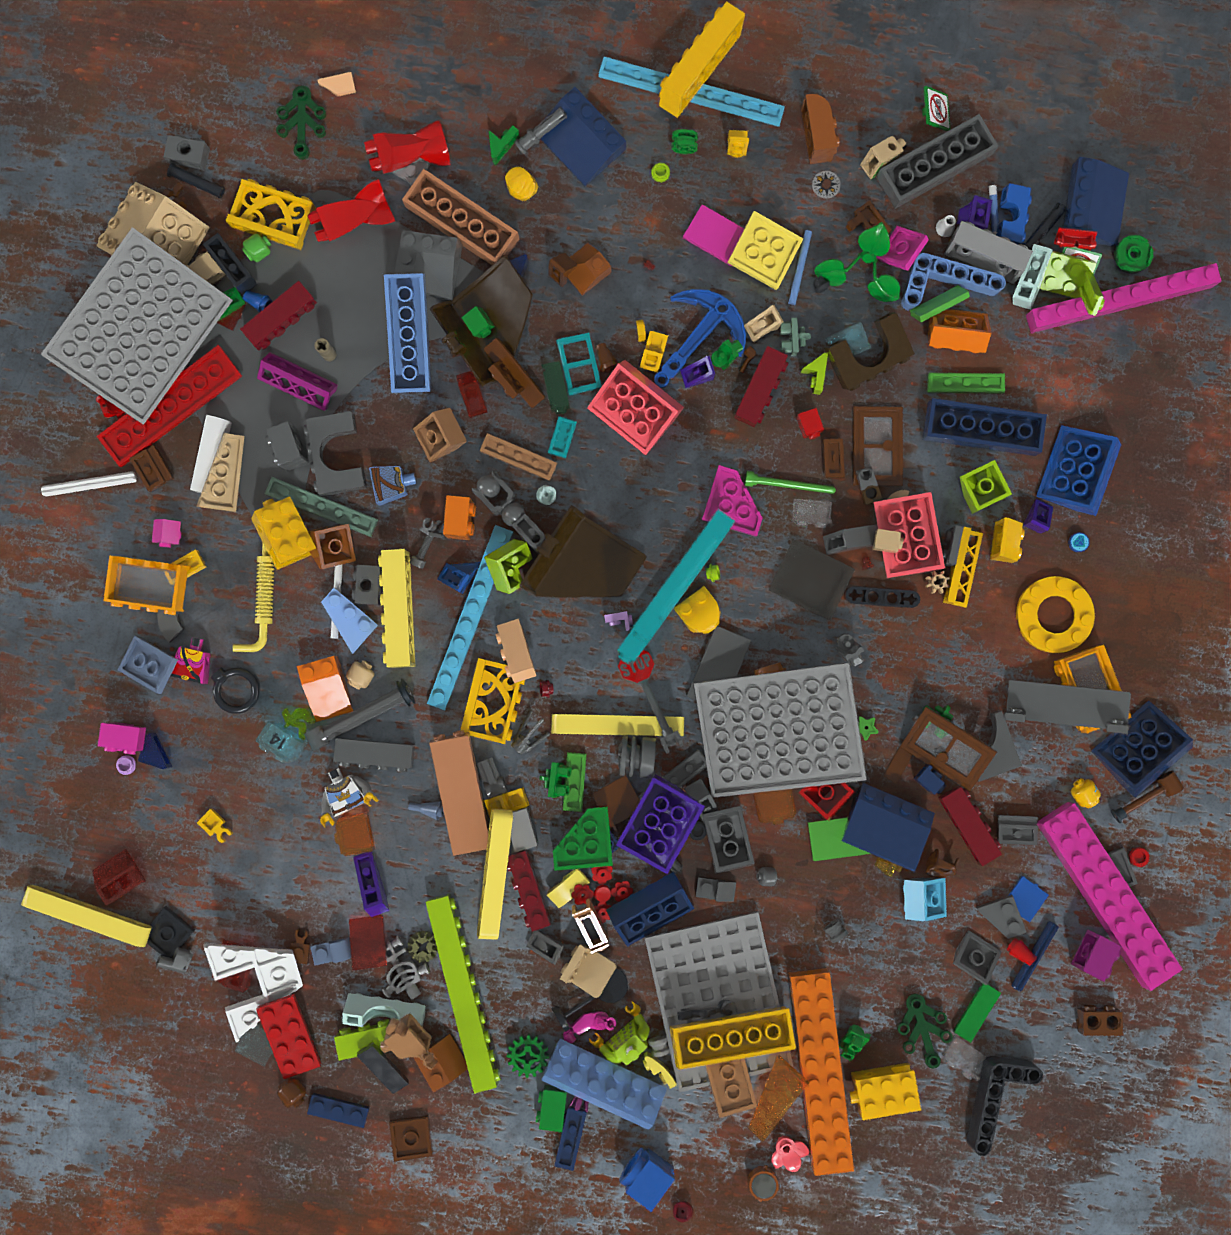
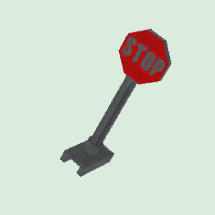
(640, 673)

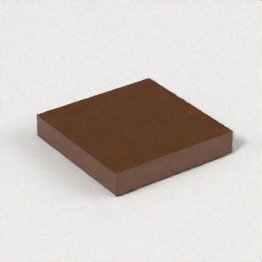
(619, 798)
(411, 1138)

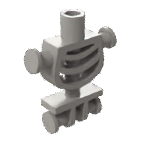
(409, 985)

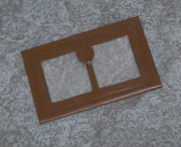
(878, 443)
(948, 749)

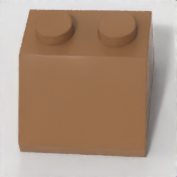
(439, 434)

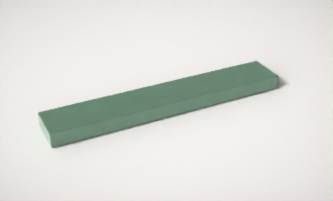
(322, 506)

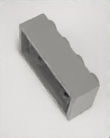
(988, 251)

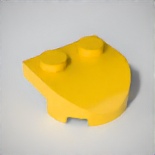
(699, 612)

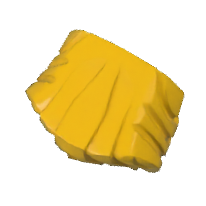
(521, 183)

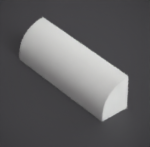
(210, 440)

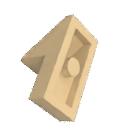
(764, 323)

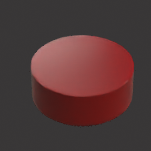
(1138, 856)

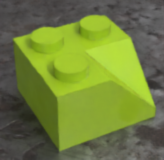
(984, 486)

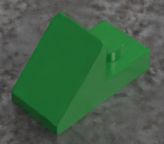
(501, 146)

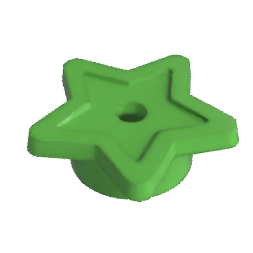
(871, 729)

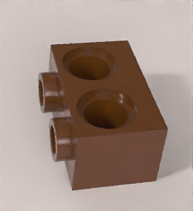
(1099, 1025)

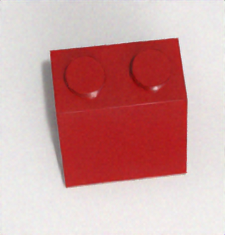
(827, 798)

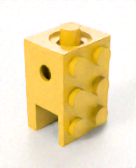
(282, 532)
(885, 1091)

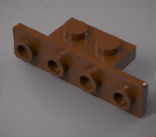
(511, 374)

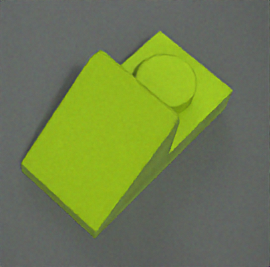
(818, 369)

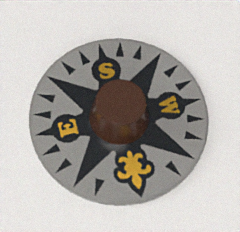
(826, 184)

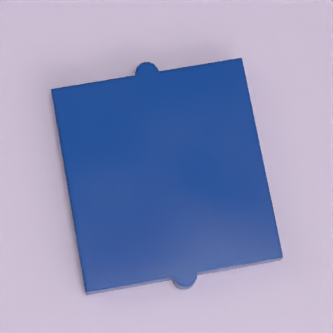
(1028, 898)

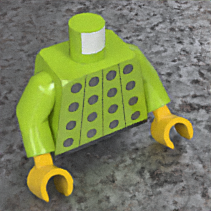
(628, 1041)

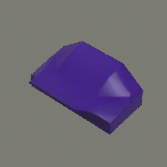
(976, 212)

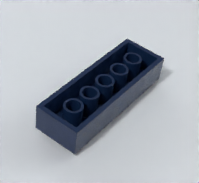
(984, 427)

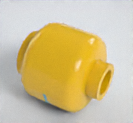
(1085, 793)

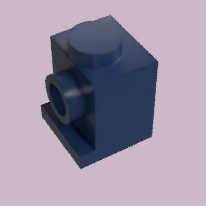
(930, 780)

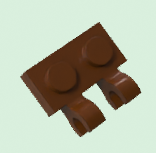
(866, 216)

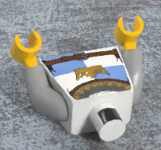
(344, 795)

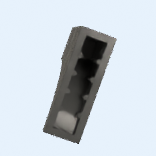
(1001, 741)

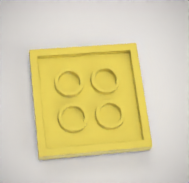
(765, 250)

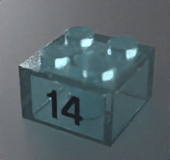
(281, 742)

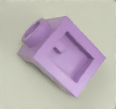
(616, 618)

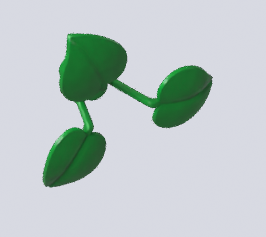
(874, 243)

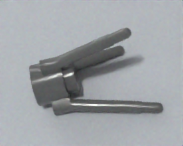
(522, 743)

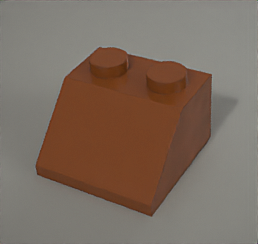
(449, 1066)

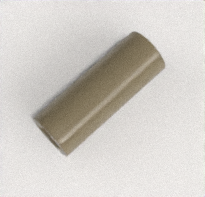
(325, 349)

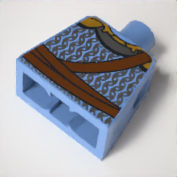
(390, 483)

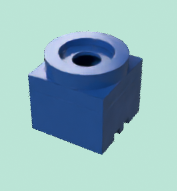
(647, 1178)

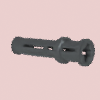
(533, 135)

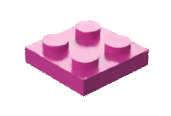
(904, 248)

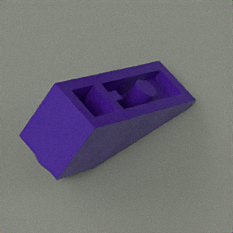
(370, 884)

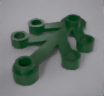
(301, 118)
(922, 1027)

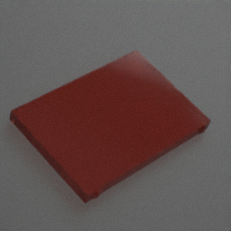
(367, 942)

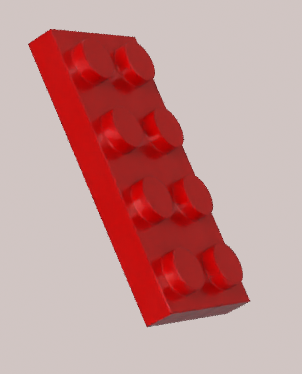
(288, 1036)

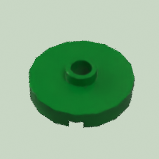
(1141, 249)

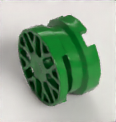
(684, 141)

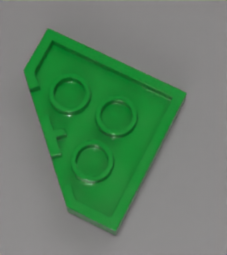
(586, 842)

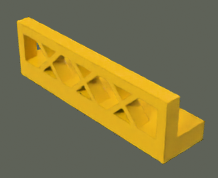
(956, 570)

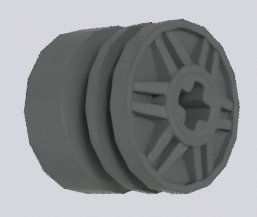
(637, 756)

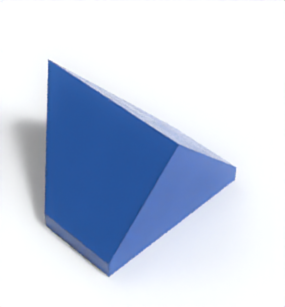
(458, 575)

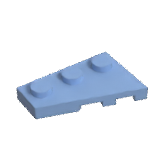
(348, 619)

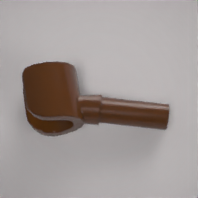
(750, 353)

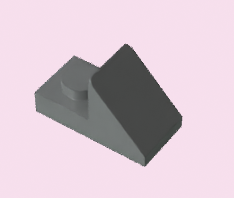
(716, 889)
(545, 946)

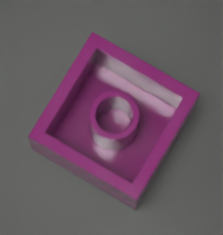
(1096, 955)

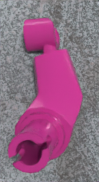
(587, 1021)

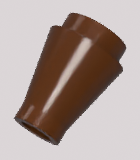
(605, 358)

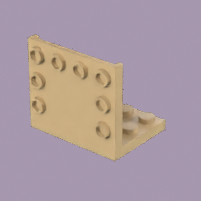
(156, 219)

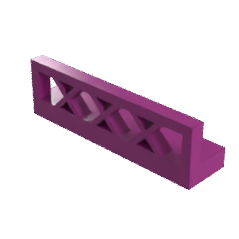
(297, 377)

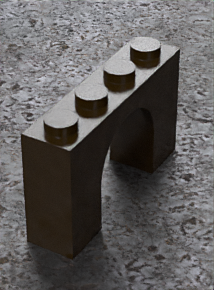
(895, 350)

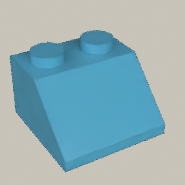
(925, 898)

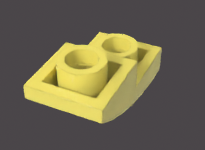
(562, 891)
(656, 1066)

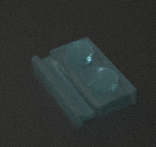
(855, 337)

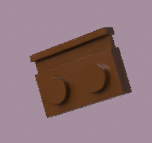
(151, 468)

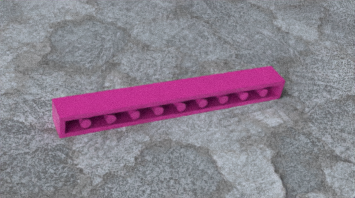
(1126, 297)

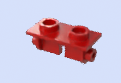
(1076, 237)

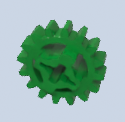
(520, 1055)

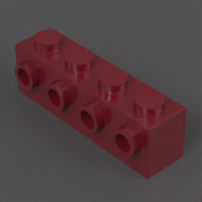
(278, 316)
(760, 387)
(970, 826)
(529, 890)

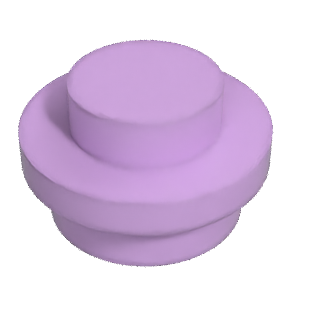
(126, 765)

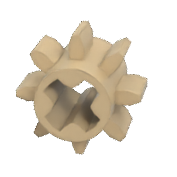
(936, 577)

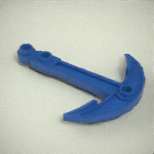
(712, 319)

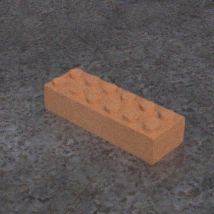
(460, 218)

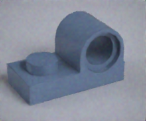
(331, 951)

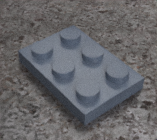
(147, 664)

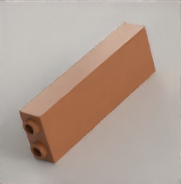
(460, 792)

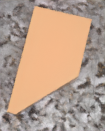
(339, 84)

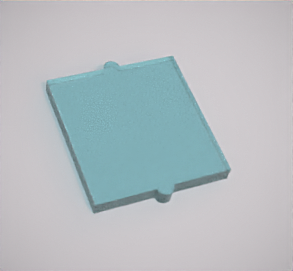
(255, 1046)

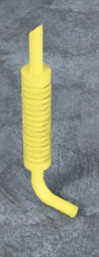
(263, 602)

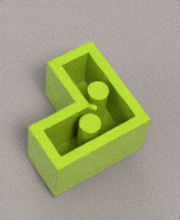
(504, 565)

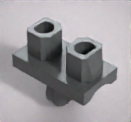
(849, 649)

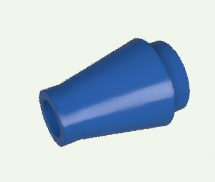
(257, 300)

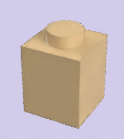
(887, 541)

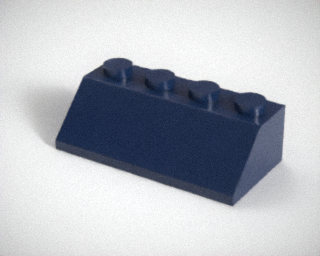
(650, 909)

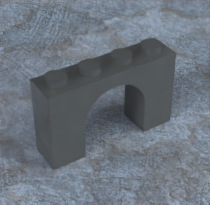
(320, 432)

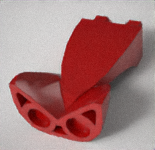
(403, 149)
(344, 216)

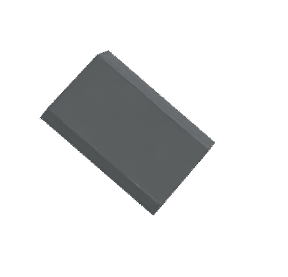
(976, 957)

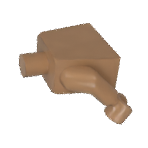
(408, 1039)

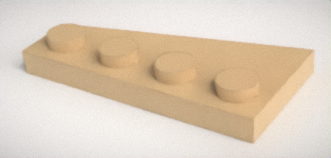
(223, 480)

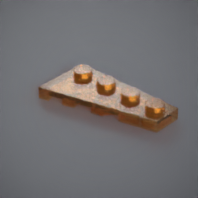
(779, 1094)

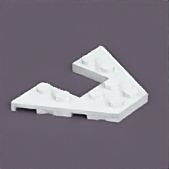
(275, 972)

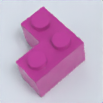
(121, 737)

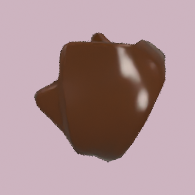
(934, 863)

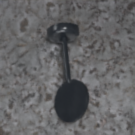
(613, 992)

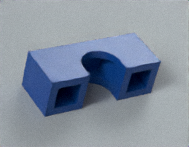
(1016, 200)

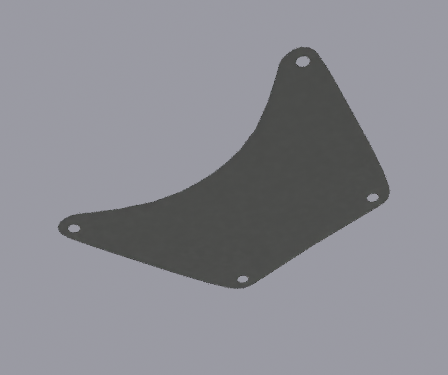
(349, 313)

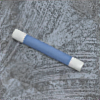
(994, 208)

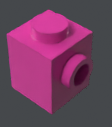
(166, 532)

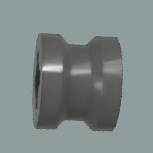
(835, 931)

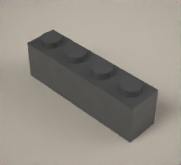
(374, 753)

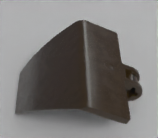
(506, 303)
(582, 561)

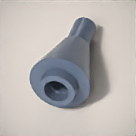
(431, 809)

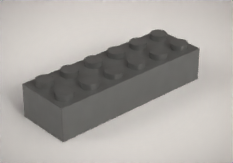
(937, 161)

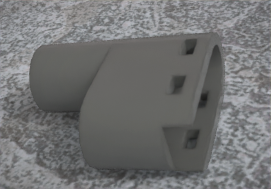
(179, 962)

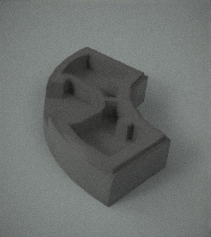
(169, 625)

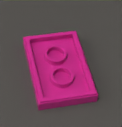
(713, 233)

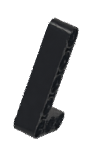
(993, 1096)

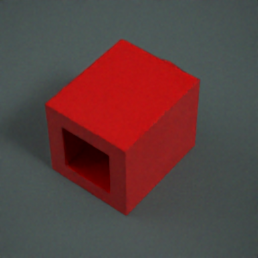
(810, 424)

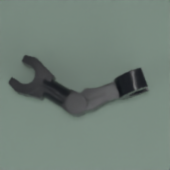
(688, 1013)

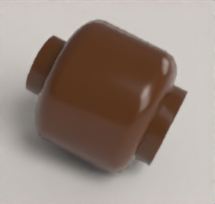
(291, 1092)

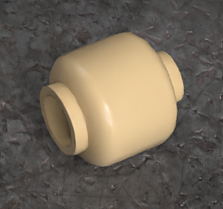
(360, 674)

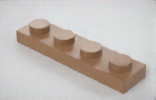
(518, 457)

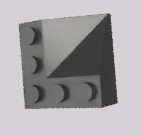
(434, 256)

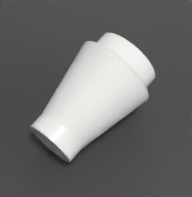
(946, 226)

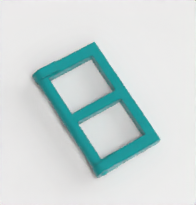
(567, 340)

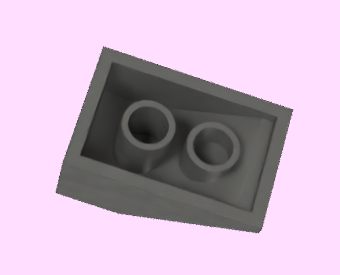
(728, 839)

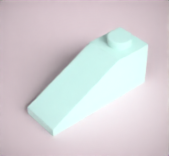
(1032, 277)

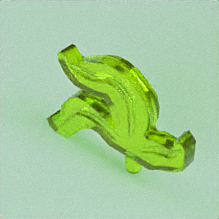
(293, 720)

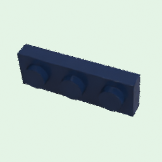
(338, 1110)
(570, 1138)

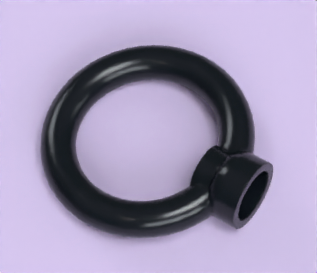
(221, 676)

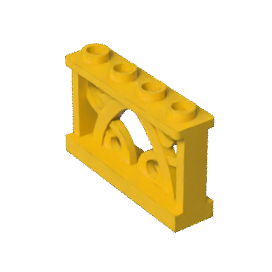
(284, 236)
(471, 718)

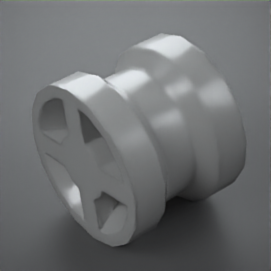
(659, 1046)

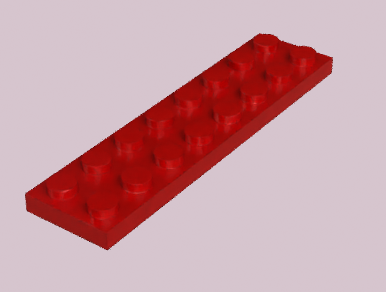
(187, 394)

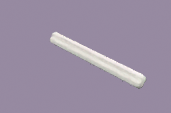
(87, 484)

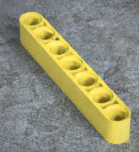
(612, 724)
(494, 874)
(86, 915)

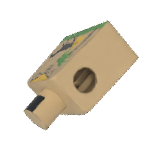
(882, 155)

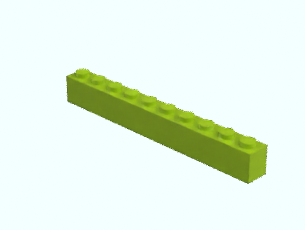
(462, 993)

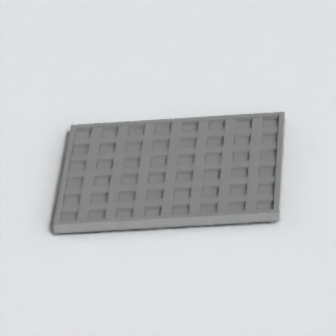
(709, 964)

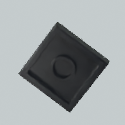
(168, 932)

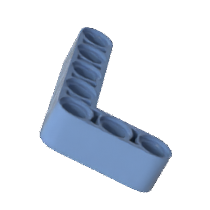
(948, 277)

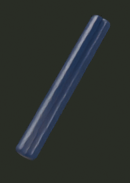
(1038, 950)

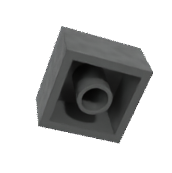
(286, 446)

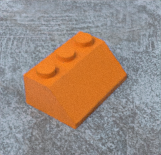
(959, 331)

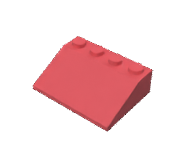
(635, 407)
(918, 526)

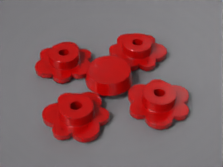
(602, 892)

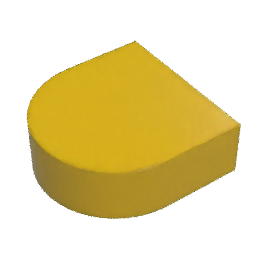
(641, 330)

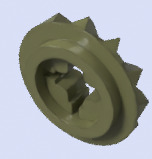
(421, 937)

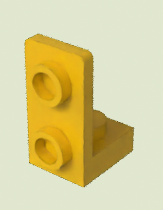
(737, 143)

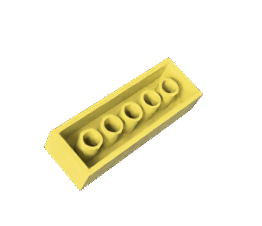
(397, 608)

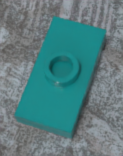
(562, 437)

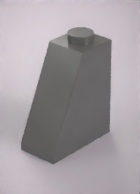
(850, 539)

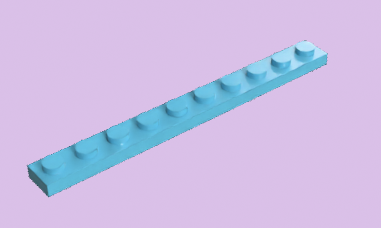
(706, 96)
(466, 625)

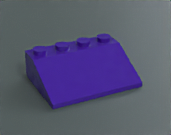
(660, 824)

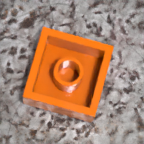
(458, 517)

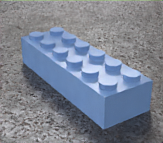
(407, 332)
(604, 1084)

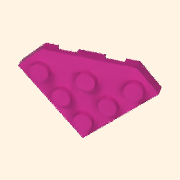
(734, 500)

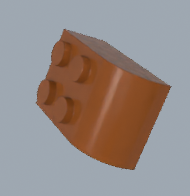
(819, 129)

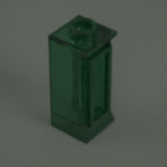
(555, 387)

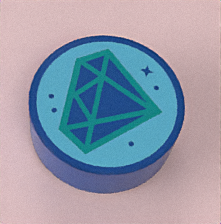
(1078, 542)

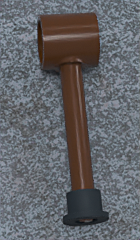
(1167, 783)

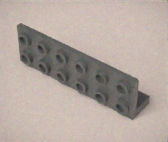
(1068, 705)

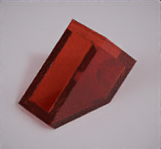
(471, 394)

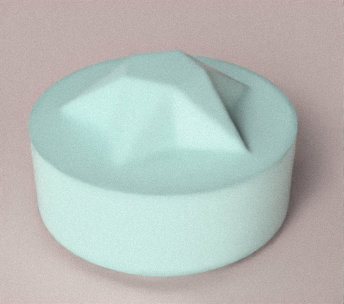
(546, 494)

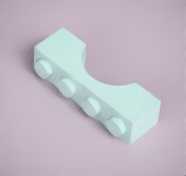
(362, 1008)

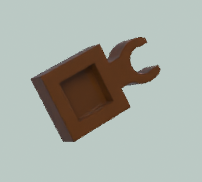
(301, 949)

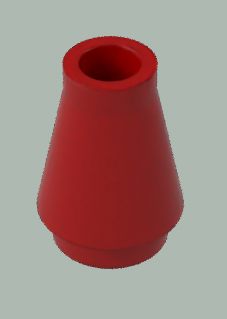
(1020, 951)

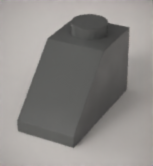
(701, 794)

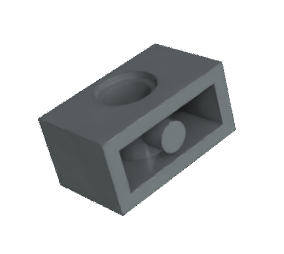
(196, 158)
(370, 596)

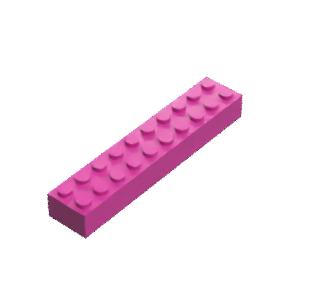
(1109, 896)

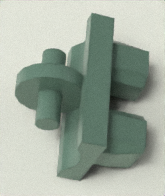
(792, 346)

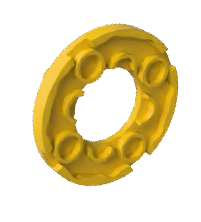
(1028, 619)

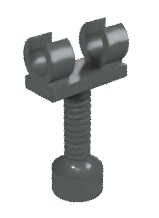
(432, 531)

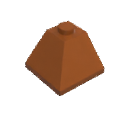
(590, 268)
(332, 546)

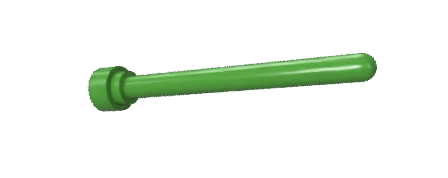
(753, 479)

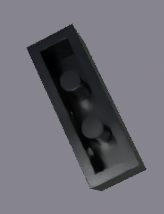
(230, 263)

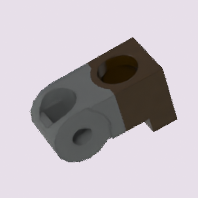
(868, 485)

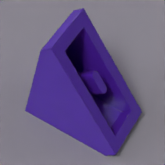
(698, 372)
(1039, 517)

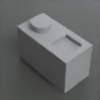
(522, 831)

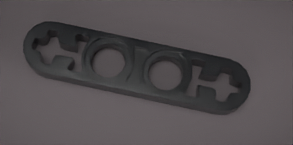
(882, 597)

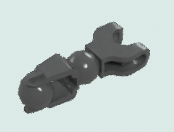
(511, 512)

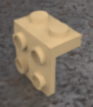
(588, 970)

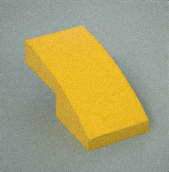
(654, 351)
(511, 801)

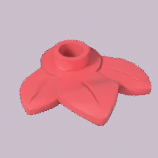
(789, 1156)

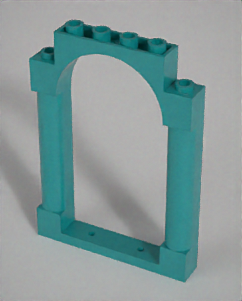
(675, 587)

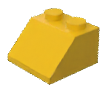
(1007, 540)

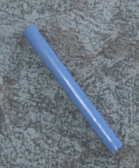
(800, 267)

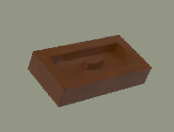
(833, 458)

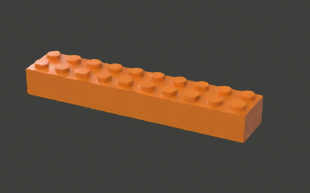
(822, 1068)

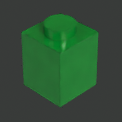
(478, 322)

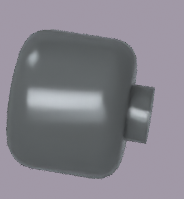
(767, 876)

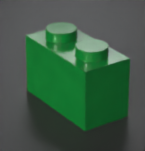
(552, 1109)

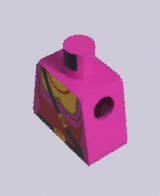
(192, 663)

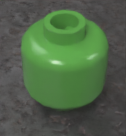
(256, 247)

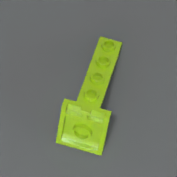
(1073, 278)

